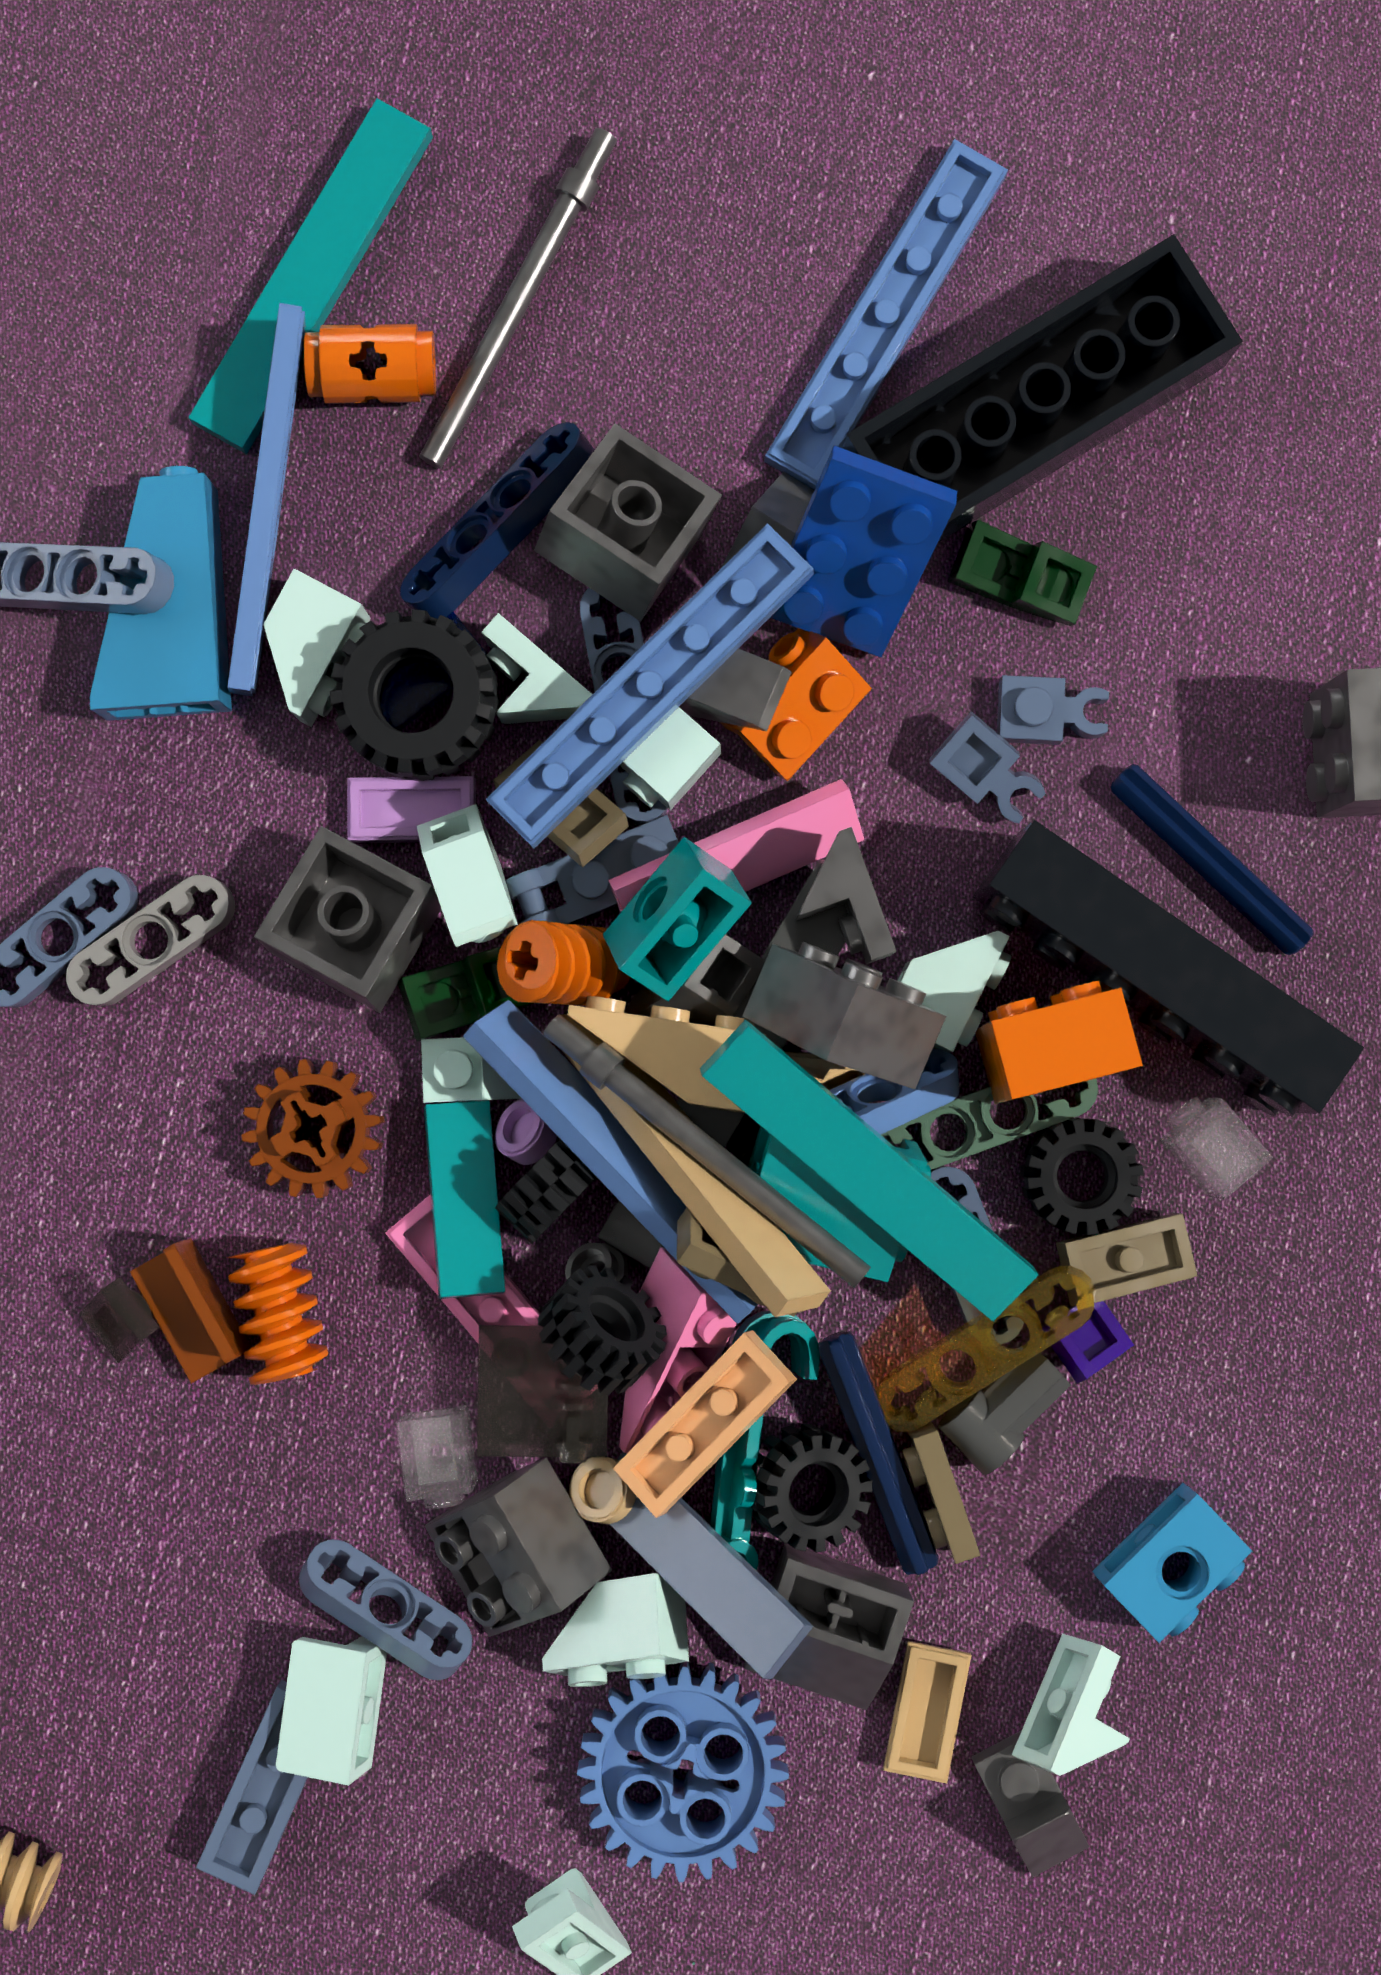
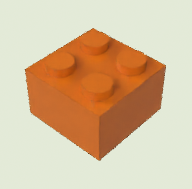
(1058, 1045)

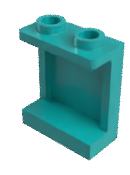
(828, 1206)

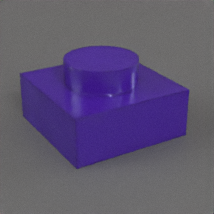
(1092, 1344)

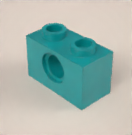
(676, 919)

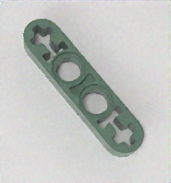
(980, 1128)

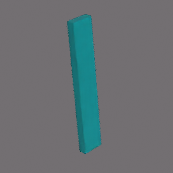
(314, 267)
(867, 1170)

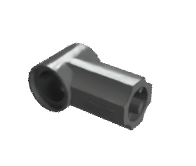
(993, 1420)

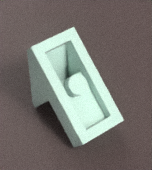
(547, 687)
(459, 1073)
(1062, 1721)
(570, 1929)

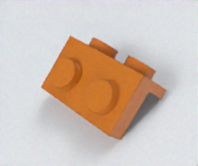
(812, 705)

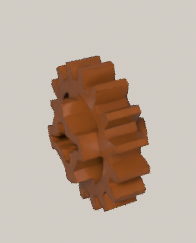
(289, 1141)

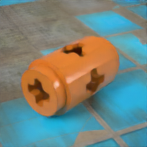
(333, 354)

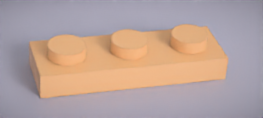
(704, 1423)

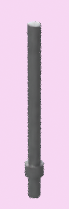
(574, 194)
(605, 1068)

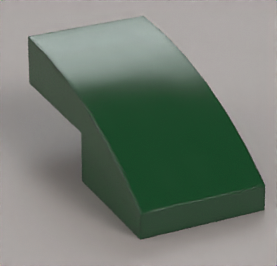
(1022, 575)
(453, 994)

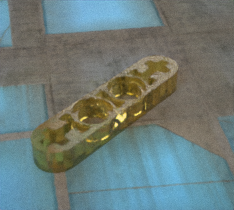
(988, 1355)

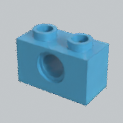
(1135, 1565)

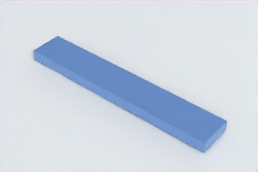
(887, 312)
(267, 500)
(650, 685)
(589, 1130)

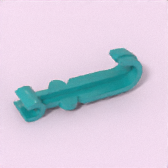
(735, 1470)

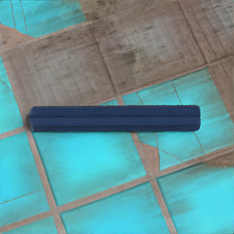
(1211, 860)
(876, 1445)

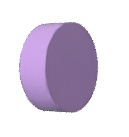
(523, 1134)

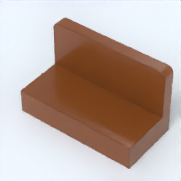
(190, 1309)

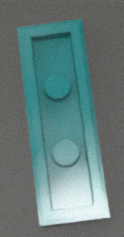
(464, 1199)

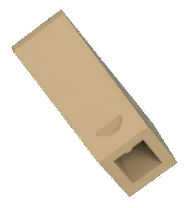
(662, 1045)

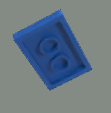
(868, 546)

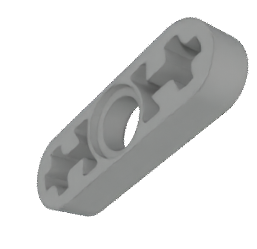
(121, 980)

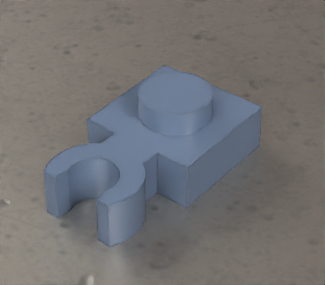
(1037, 710)
(980, 762)

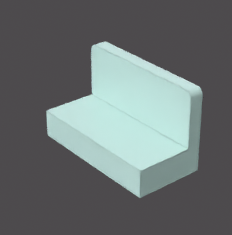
(331, 1709)

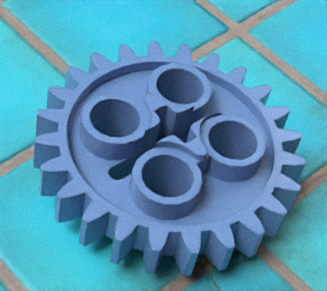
(665, 1827)

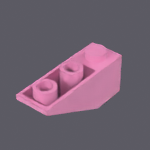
(694, 1342)

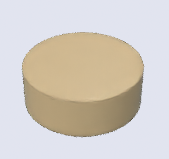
(600, 1491)

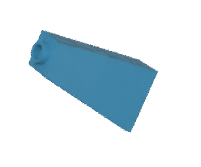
(178, 655)

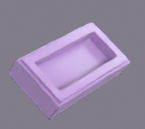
(394, 806)

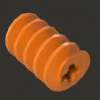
(557, 964)
(278, 1312)

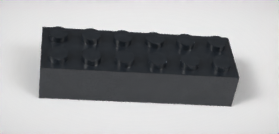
(1057, 384)
(1166, 974)

